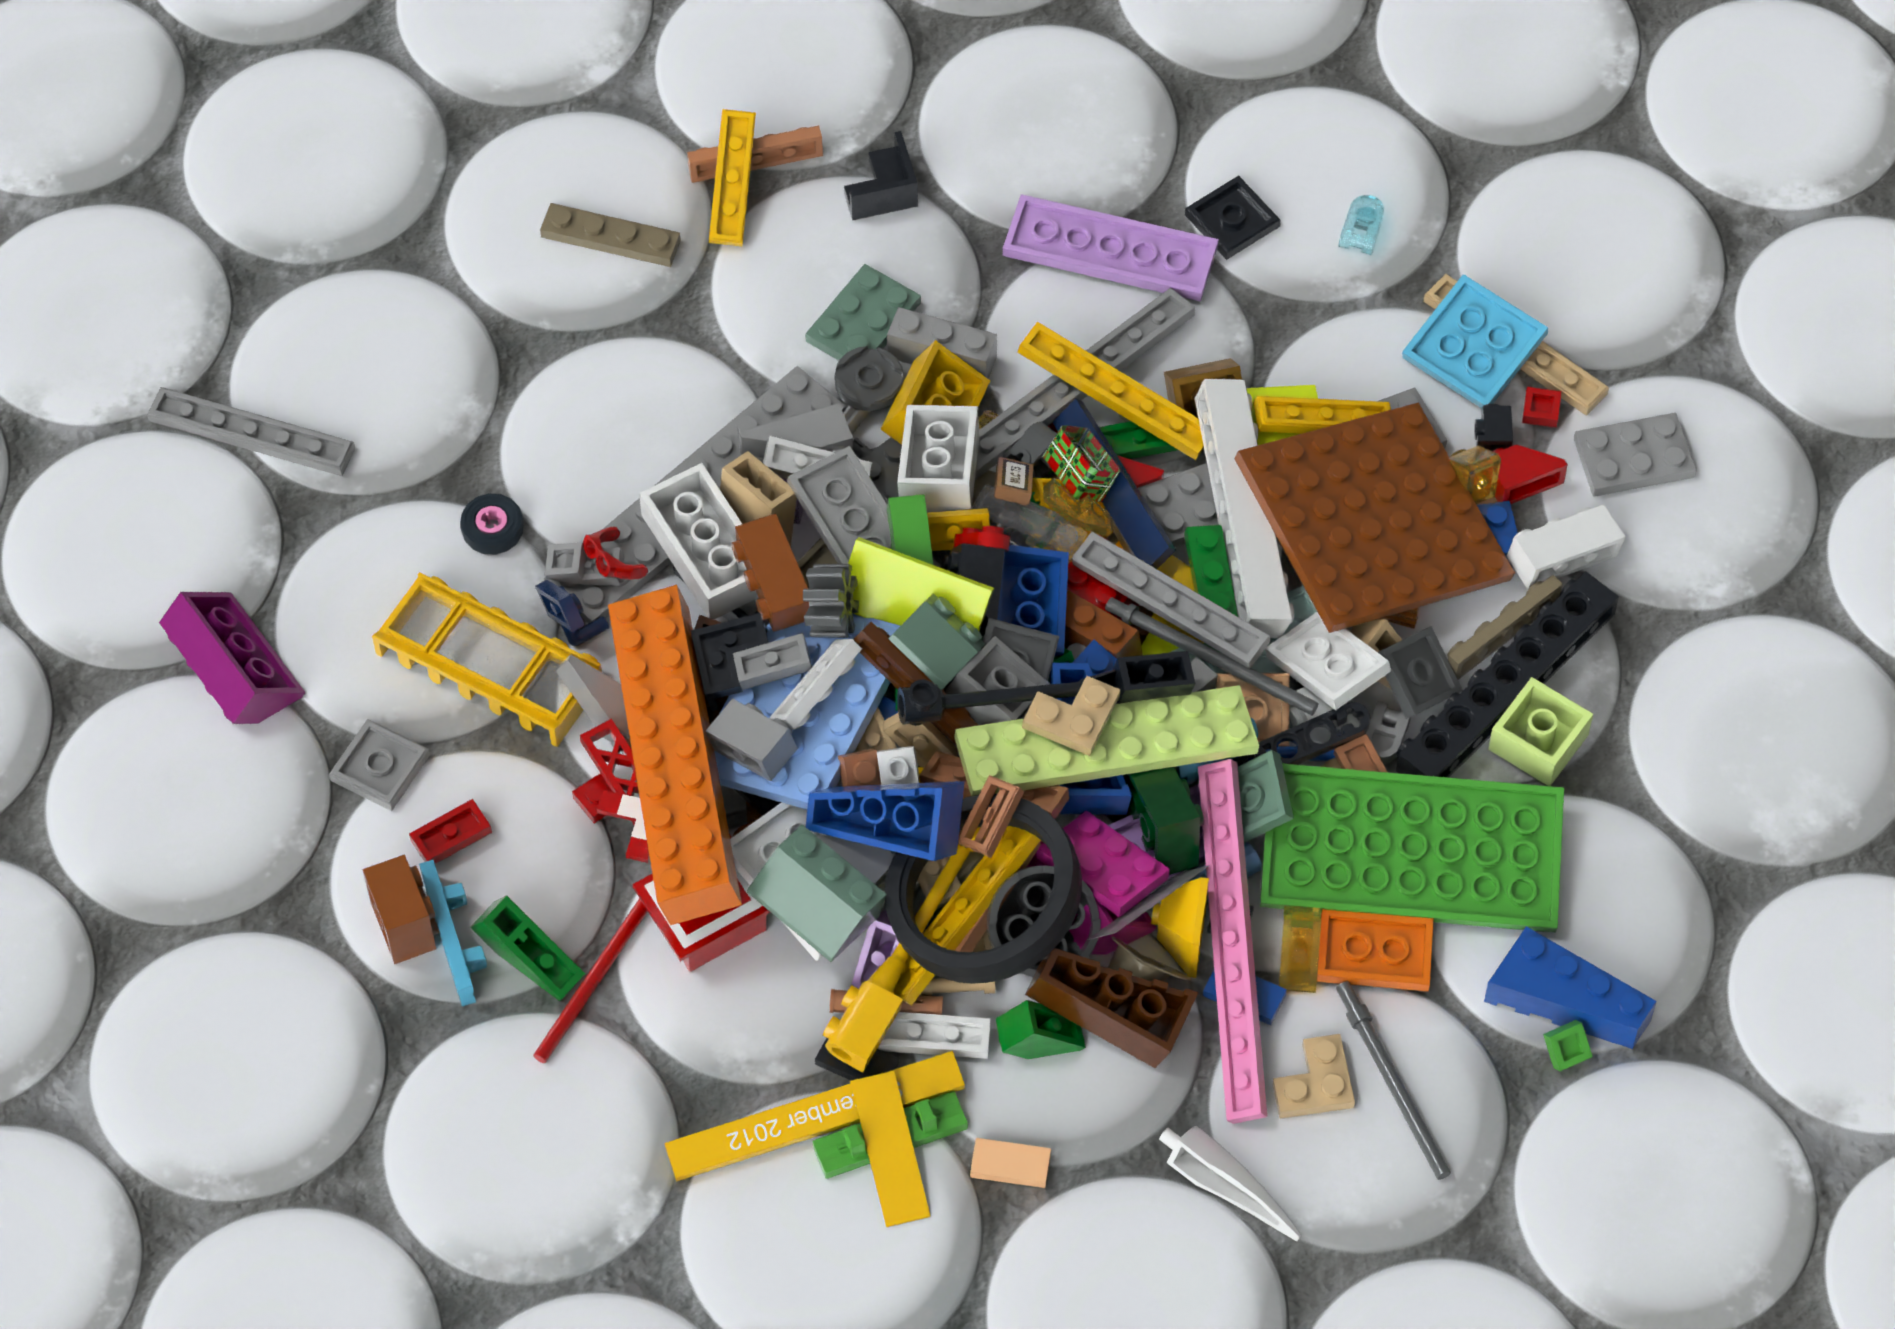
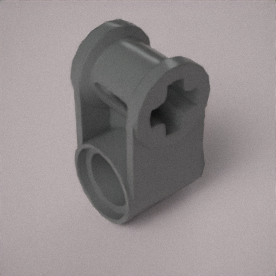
(1032, 447)

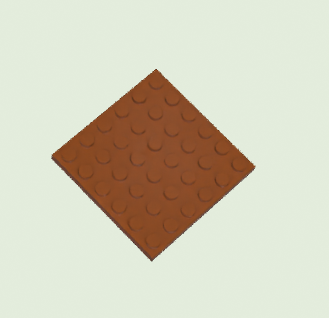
(1373, 517)

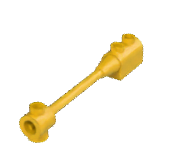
(874, 1005)

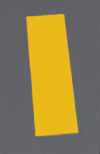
(890, 1149)

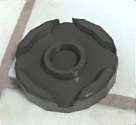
(868, 378)

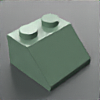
(937, 640)

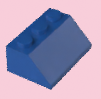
(1035, 590)

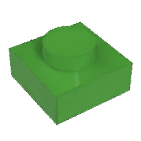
(1567, 1045)

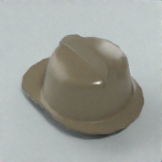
(1141, 966)

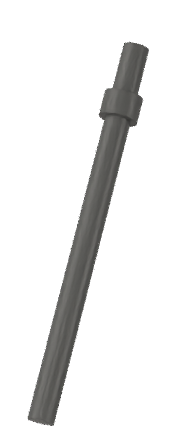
(1361, 1019)

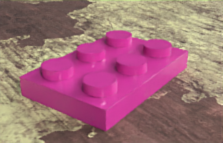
(1110, 864)

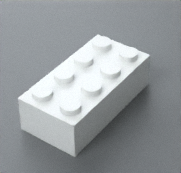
(696, 534)

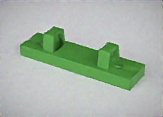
(847, 1148)

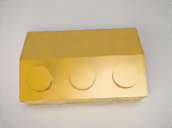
(935, 379)

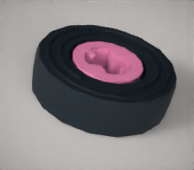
(495, 539)

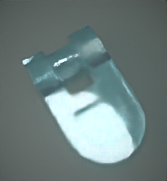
(1364, 214)

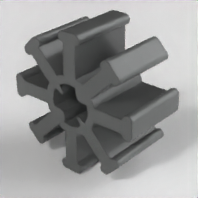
(830, 600)

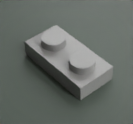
(772, 661)

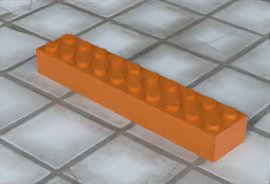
(673, 756)

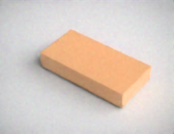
(1010, 1162)

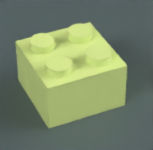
(1540, 731)

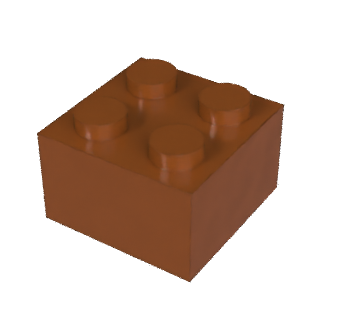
(401, 908)

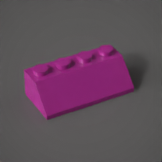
(230, 656)

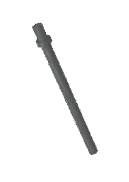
(1132, 615)

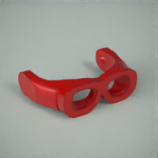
(614, 567)

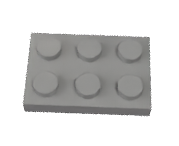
(1634, 454)

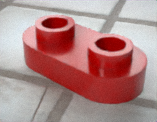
(989, 537)

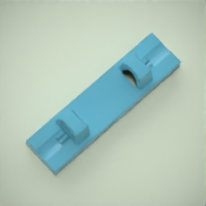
(460, 961)

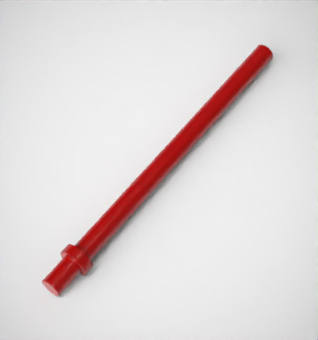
(590, 982)

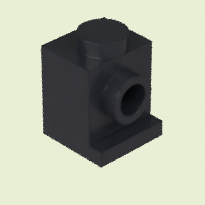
(1494, 427)

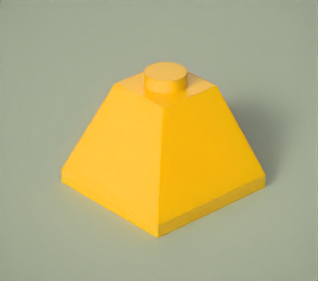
(1181, 923)

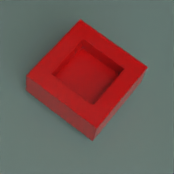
(1541, 407)
(588, 796)

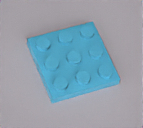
(1475, 342)

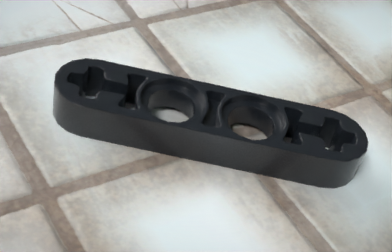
(1301, 734)

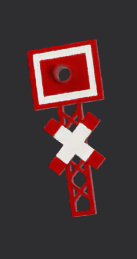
(692, 940)

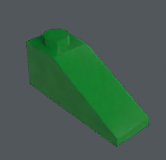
(527, 947)

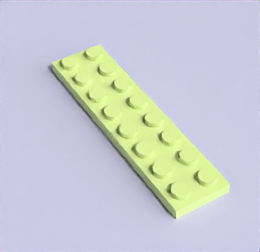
(1134, 740)

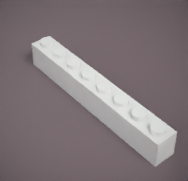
(1248, 536)

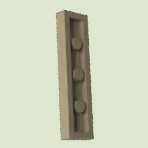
(610, 235)
(1495, 634)

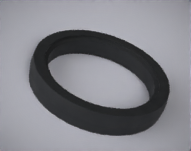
(1018, 953)

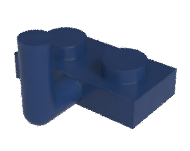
(566, 610)

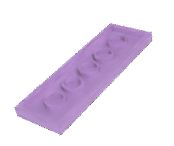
(1110, 247)

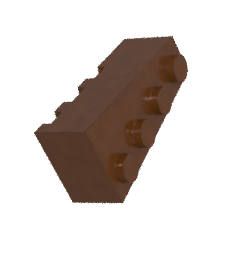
(1113, 1004)

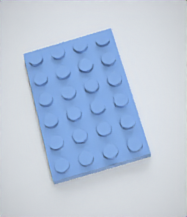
(830, 731)

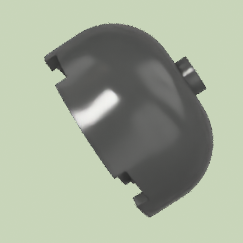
(1030, 897)

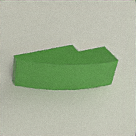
(910, 527)

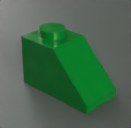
(1037, 1032)

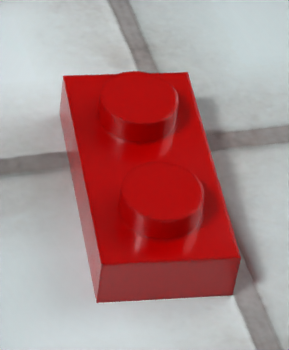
(450, 832)

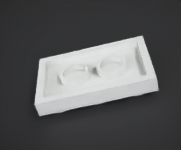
(1326, 663)

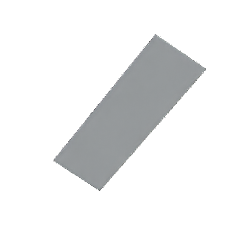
(1148, 902)

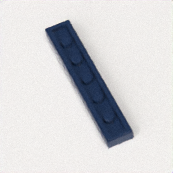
(1124, 499)

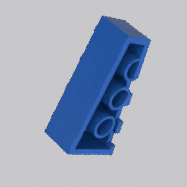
(1100, 795)
(895, 817)

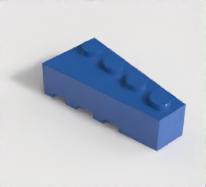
(1563, 987)

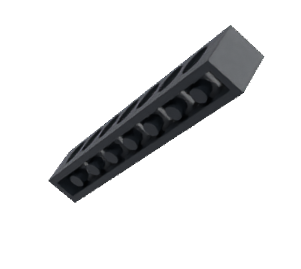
(1586, 596)

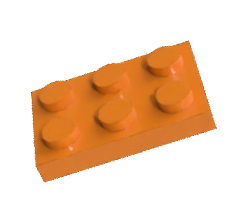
(1375, 950)

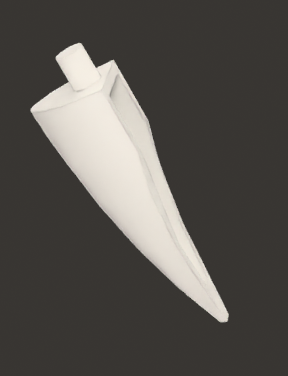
(1217, 1171)

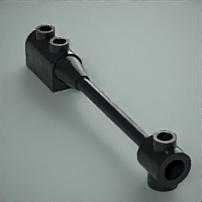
(1136, 677)

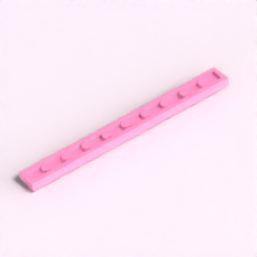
(1232, 942)

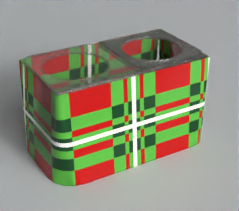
(1083, 468)

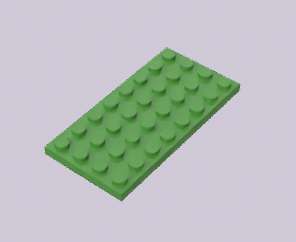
(1417, 848)

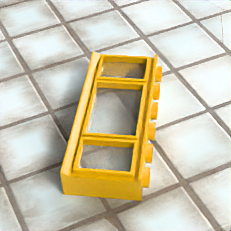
(483, 654)

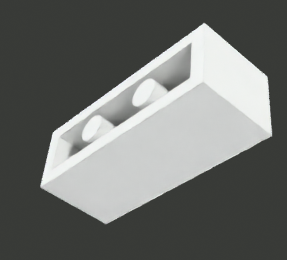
(1565, 545)

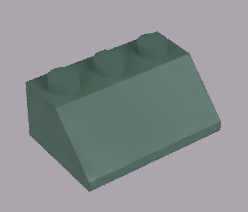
(817, 893)

